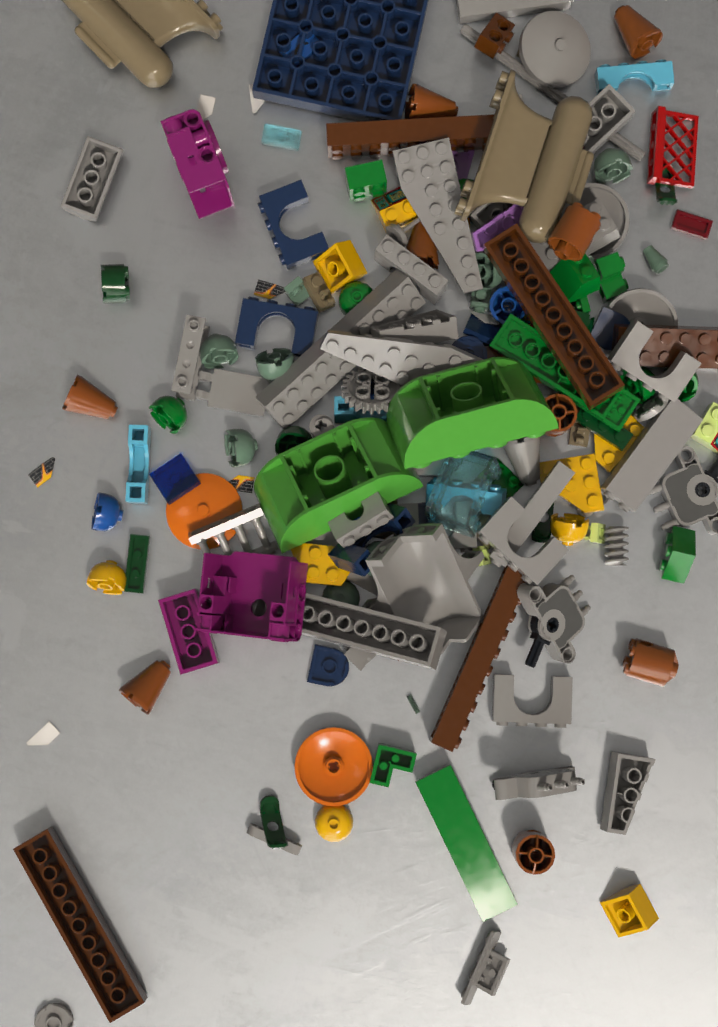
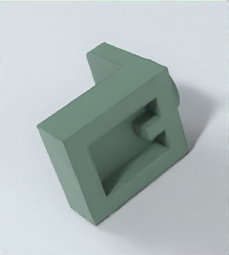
(296, 291)
(480, 301)

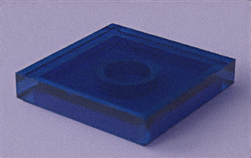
(175, 478)

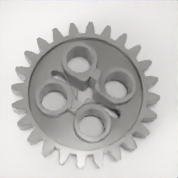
(357, 391)

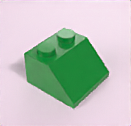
(576, 278)

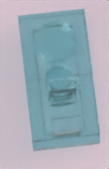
(281, 137)

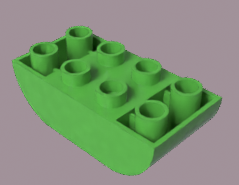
(466, 411)
(330, 477)

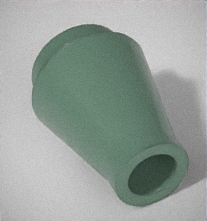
(656, 261)

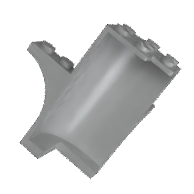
(426, 581)

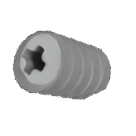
(318, 421)
(616, 546)

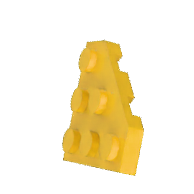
(609, 456)
(584, 486)

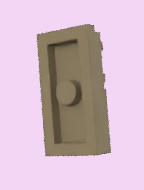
(319, 292)
(578, 434)

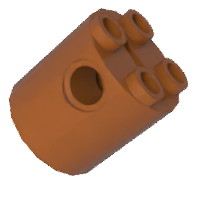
(574, 232)
(565, 407)
(650, 662)
(527, 858)

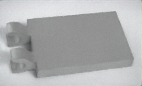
(233, 391)

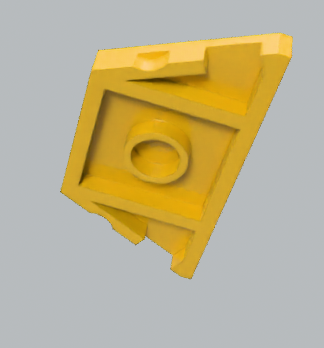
(320, 566)

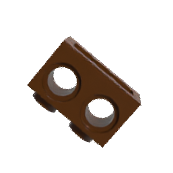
(495, 35)

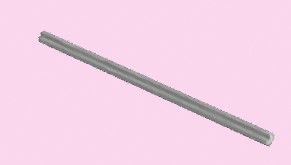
(553, 93)

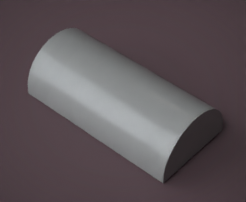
(91, 179)

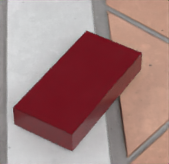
(691, 224)

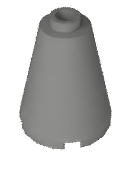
(525, 459)

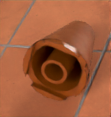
(636, 31)
(428, 104)
(422, 246)
(89, 400)
(147, 686)

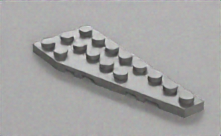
(433, 190)
(394, 357)

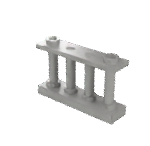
(188, 362)
(235, 522)

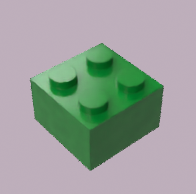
(366, 180)

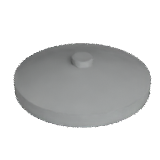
(554, 49)
(616, 208)
(645, 306)

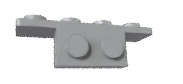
(489, 970)

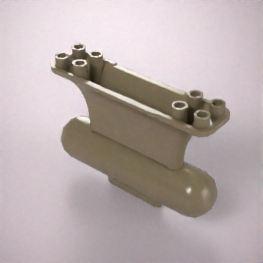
(138, 29)
(531, 160)

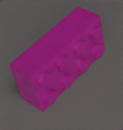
(191, 647)

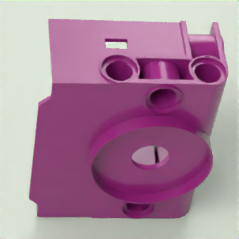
(199, 161)
(240, 581)

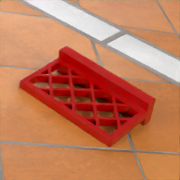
(657, 143)

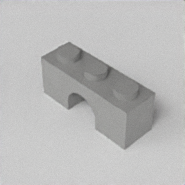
(375, 514)

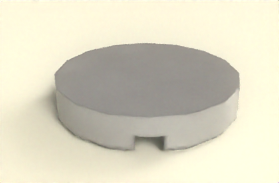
(649, 408)
(54, 1016)

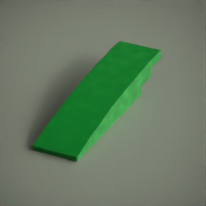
(525, 345)
(466, 842)

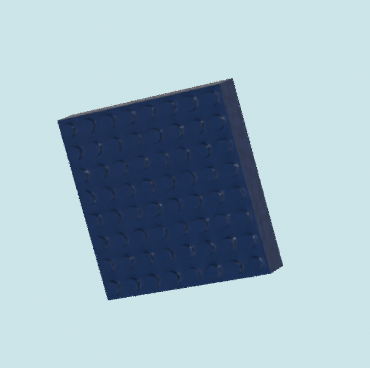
(361, 62)

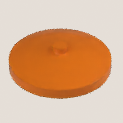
(202, 506)
(333, 766)

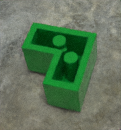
(611, 280)
(678, 554)
(386, 759)

